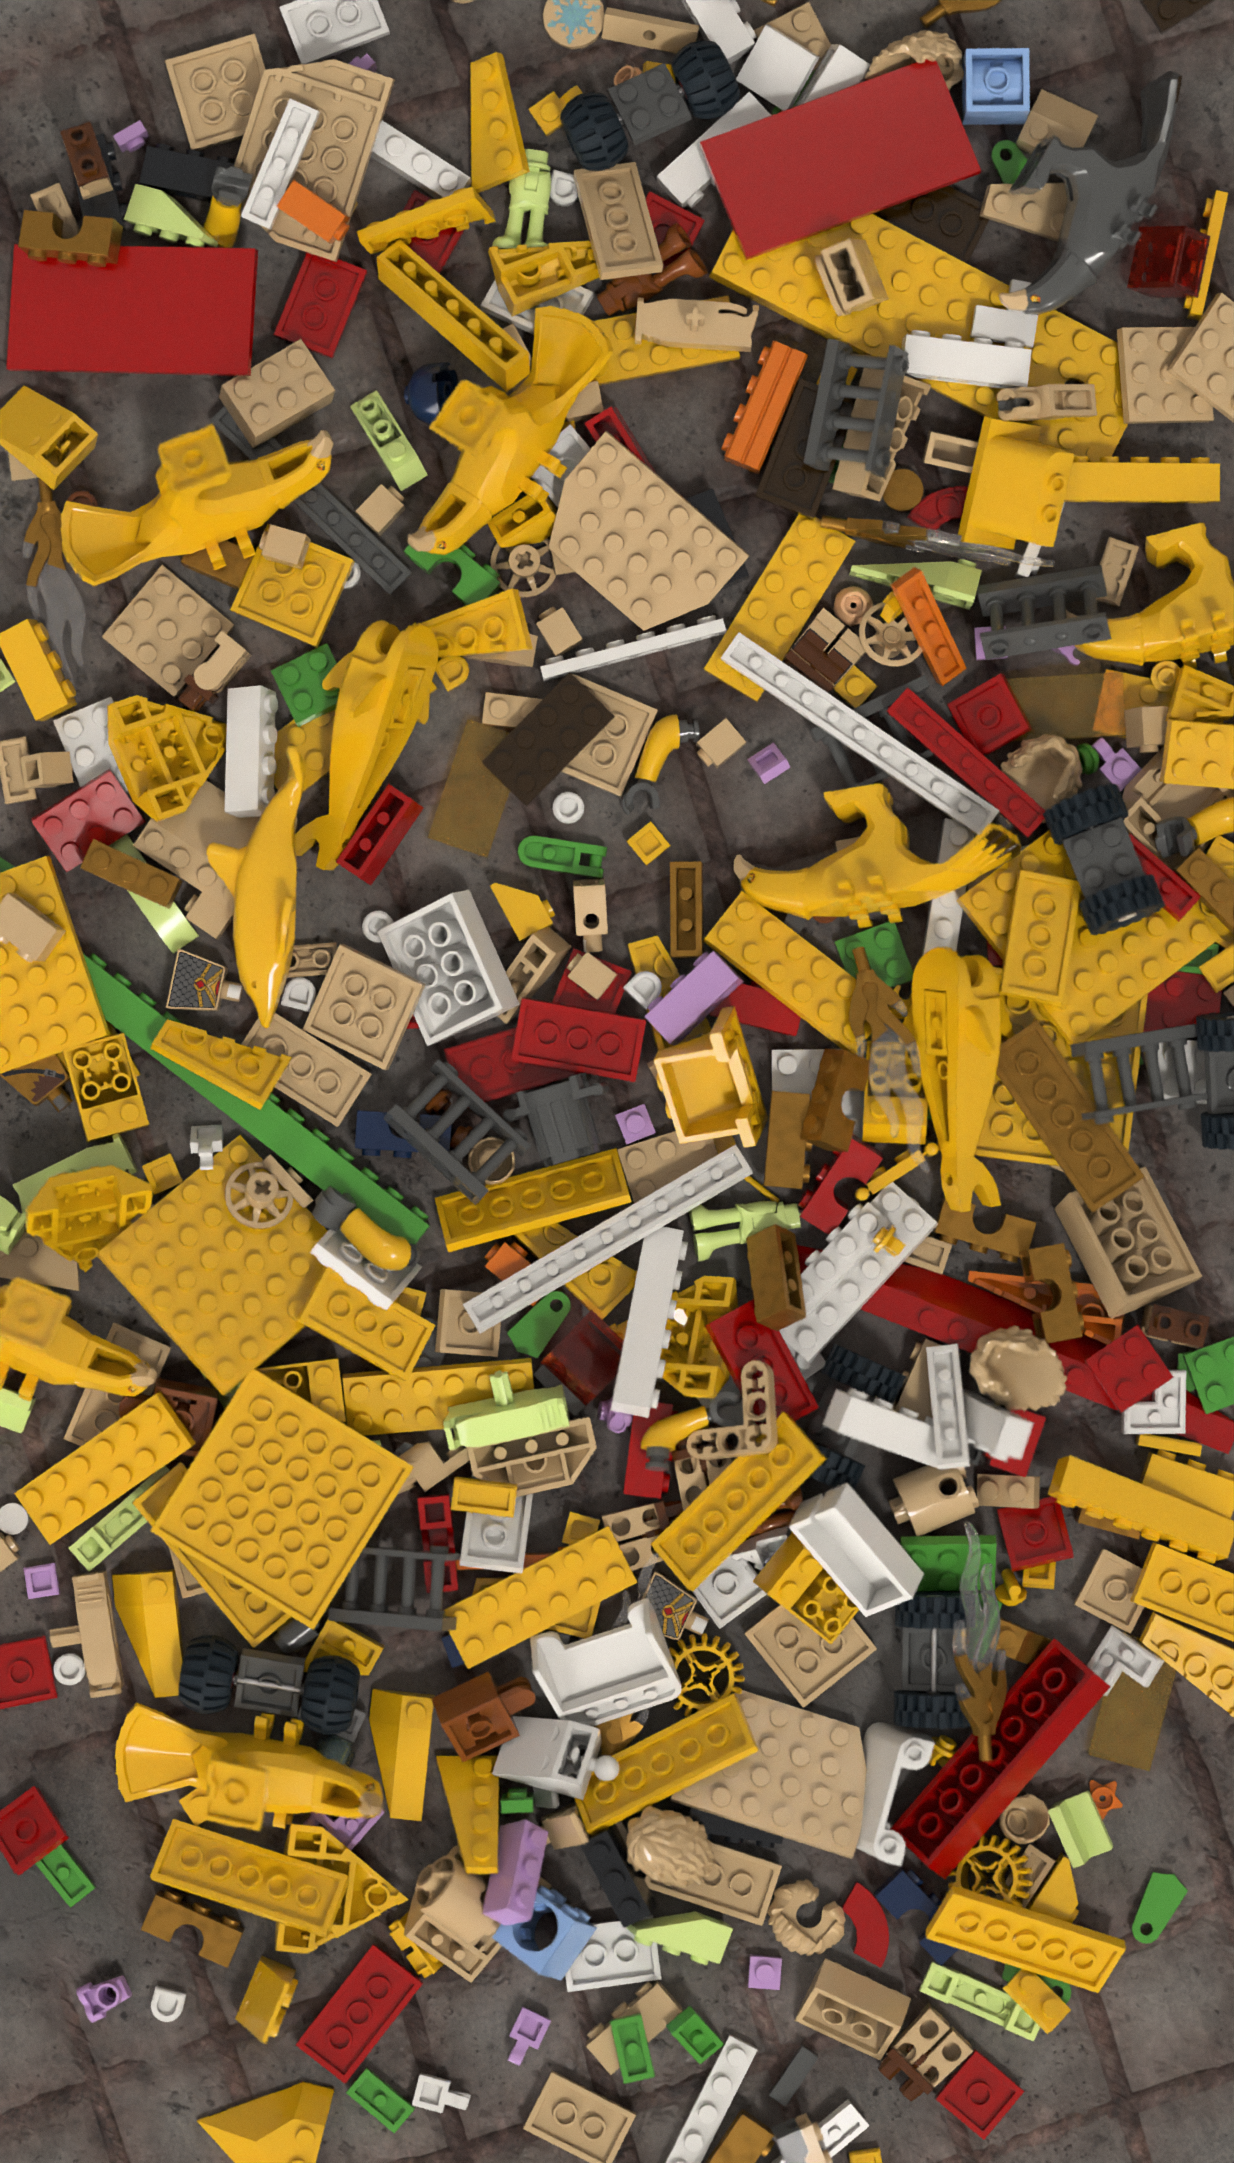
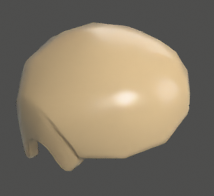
(483, 1151)
(1025, 1819)

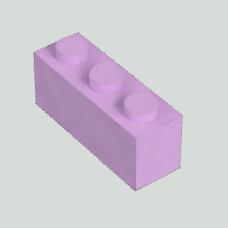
(693, 997)
(520, 1859)

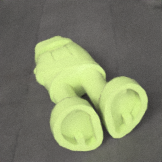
(528, 194)
(752, 1218)

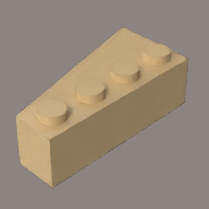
(852, 476)

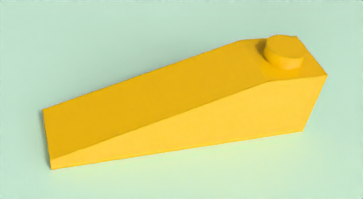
(151, 1619)
(402, 1745)

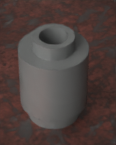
(294, 1636)

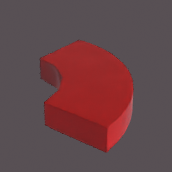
(939, 508)
(870, 1924)

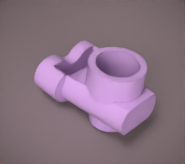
(615, 1420)
(98, 1998)

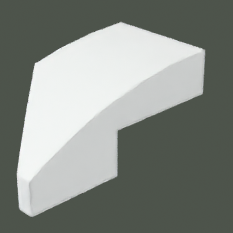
(761, 1547)

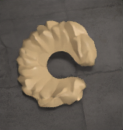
(794, 1935)

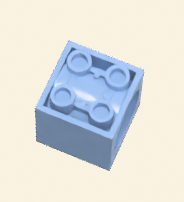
(995, 86)
(572, 1935)

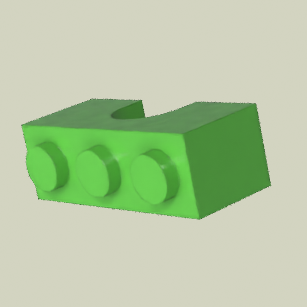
(475, 581)

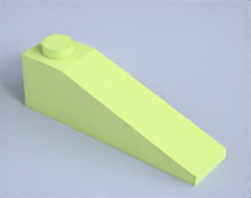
(948, 581)

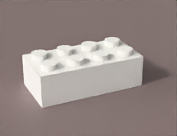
(856, 1550)

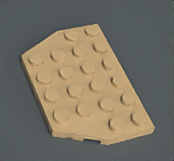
(340, 144)
(639, 538)
(798, 1784)

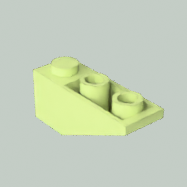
(160, 213)
(389, 440)
(686, 1932)

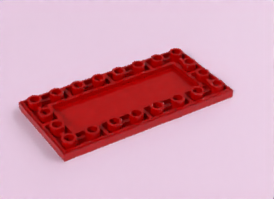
(840, 158)
(140, 316)

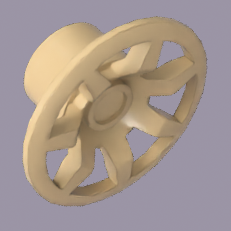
(524, 563)
(888, 639)
(258, 1192)

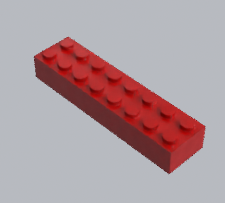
(974, 1793)

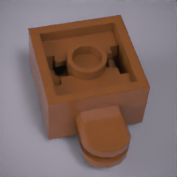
(191, 1403)
(480, 1713)

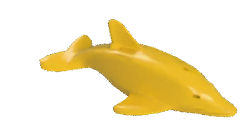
(264, 894)

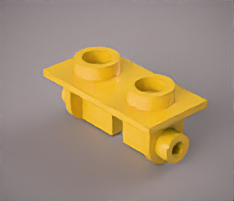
(419, 1958)

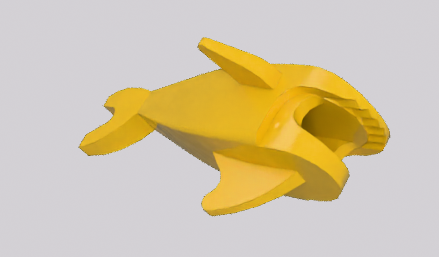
(379, 701)
(958, 1035)

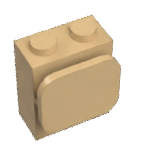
(850, 276)

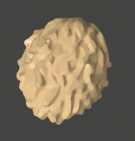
(918, 48)
(1045, 769)
(1017, 1370)
(669, 1847)

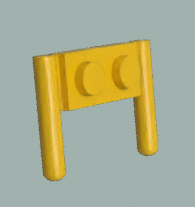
(884, 1177)

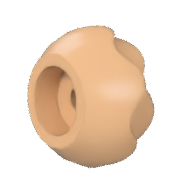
(842, 602)

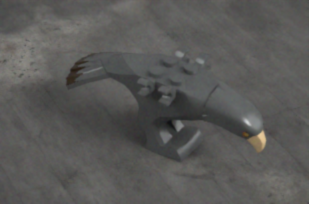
(1101, 200)

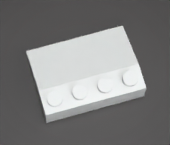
(456, 960)

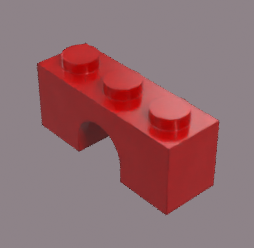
(821, 1204)
(438, 1530)

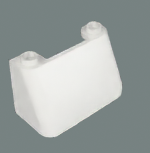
(885, 1752)

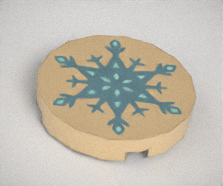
(573, 22)

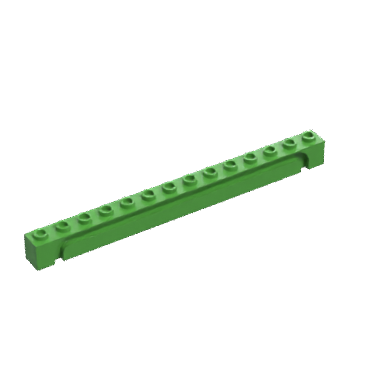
(271, 1124)

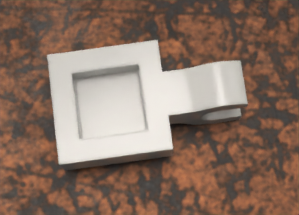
(206, 1141)
(434, 2093)

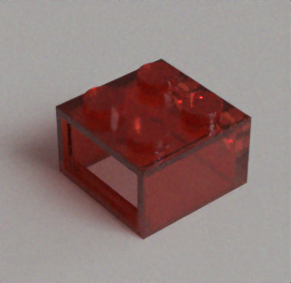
(1174, 262)
(585, 1359)

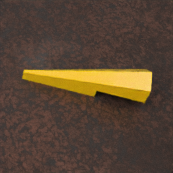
(538, 274)

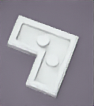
(1005, 324)
(1163, 1414)
(1124, 1654)

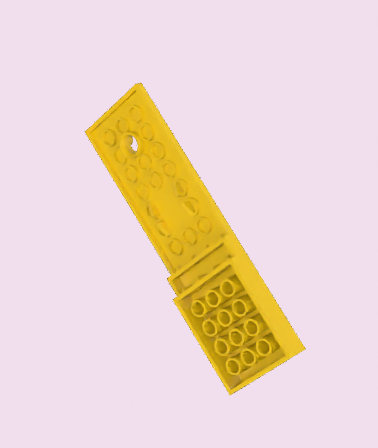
(938, 296)

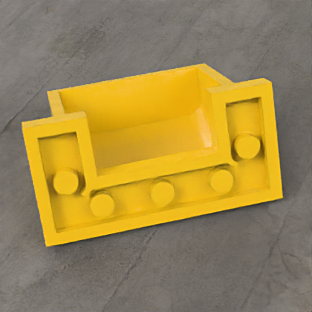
(1014, 487)
(712, 1085)

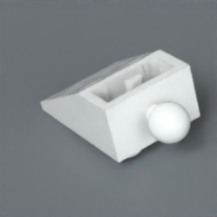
(550, 1757)

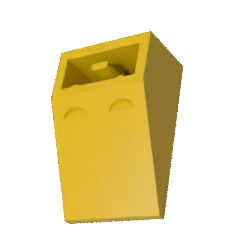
(44, 436)
(105, 1087)
(875, 1121)
(314, 1381)
(806, 1589)
(267, 1992)

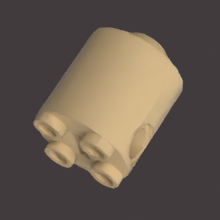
(924, 1503)
(454, 1899)

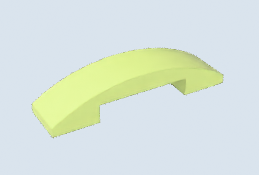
(168, 923)
(113, 1528)
(978, 1998)

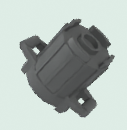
(560, 1118)

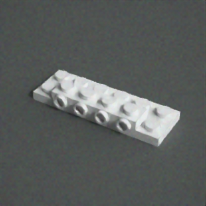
(850, 1271)

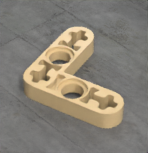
(749, 1431)

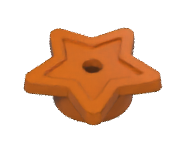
(1107, 1790)

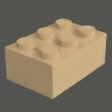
(277, 393)

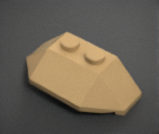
(538, 1460)

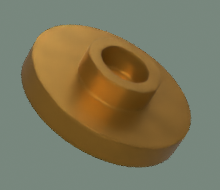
(903, 490)

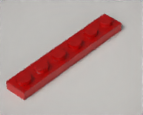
(967, 762)

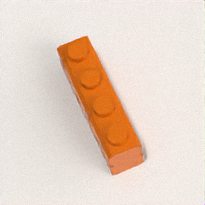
(765, 406)

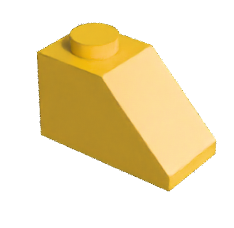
(524, 522)
(523, 910)
(1058, 1893)

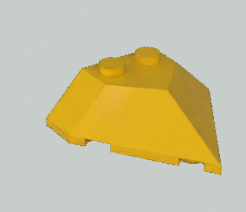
(163, 752)
(86, 1210)
(692, 1358)
(363, 1900)
(274, 2127)

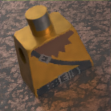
(41, 1082)

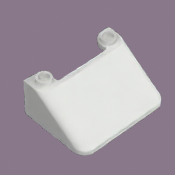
(608, 1671)

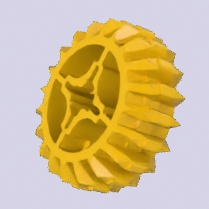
(725, 1660)
(1001, 1867)

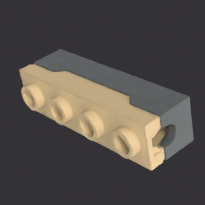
(799, 2141)

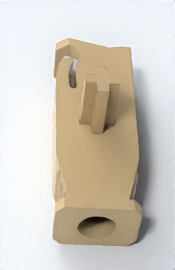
(695, 324)
(95, 1633)

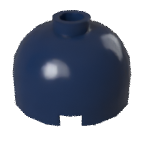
(430, 389)

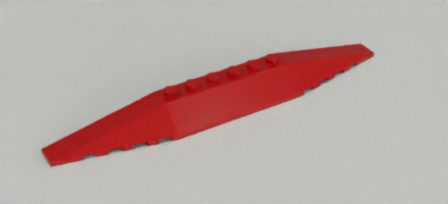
(965, 1313)

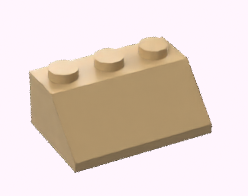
(853, 2009)

